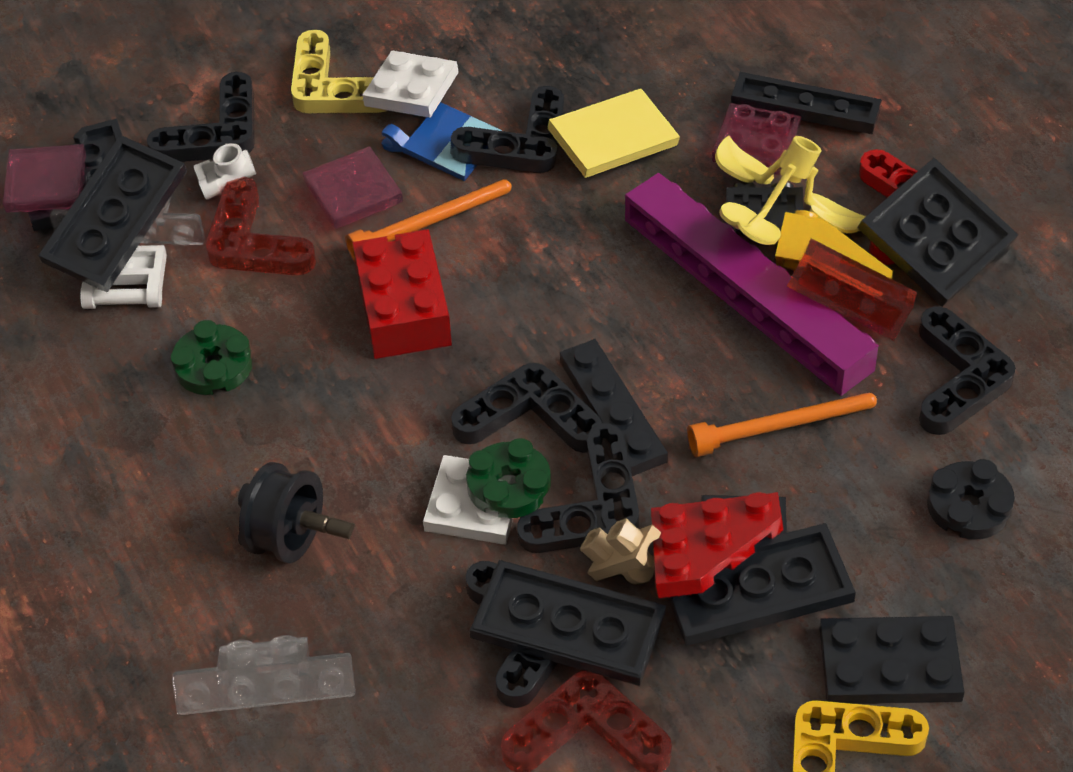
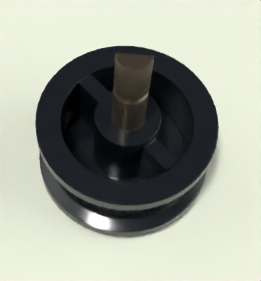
(284, 513)

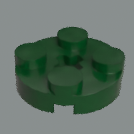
(209, 340)
(503, 459)

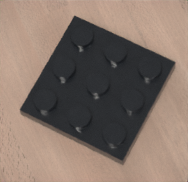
(937, 231)

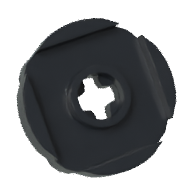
(974, 479)

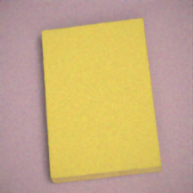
(613, 132)

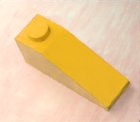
(804, 225)

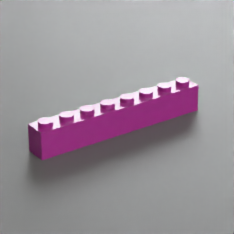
(751, 283)

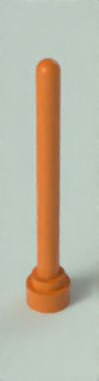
(433, 215)
(706, 438)

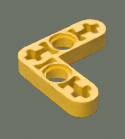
(825, 741)

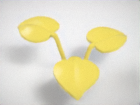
(796, 165)

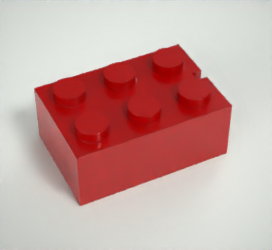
(402, 294)

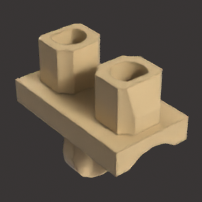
(621, 552)

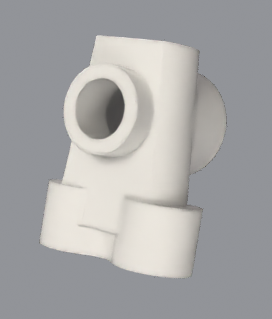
(228, 165)

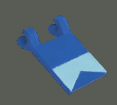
(433, 139)

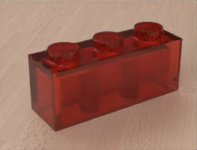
(852, 289)

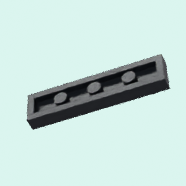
(810, 102)
(613, 403)

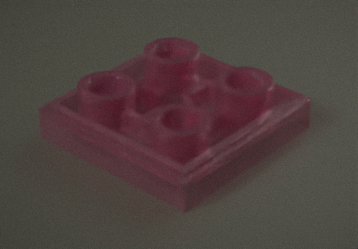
(759, 132)
(44, 178)
(352, 187)

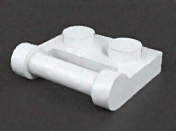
(143, 267)

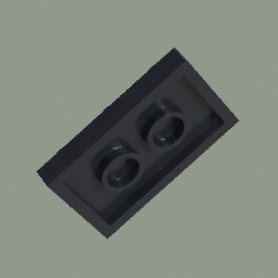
(891, 660)

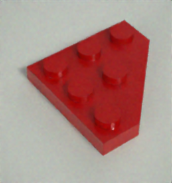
(707, 537)

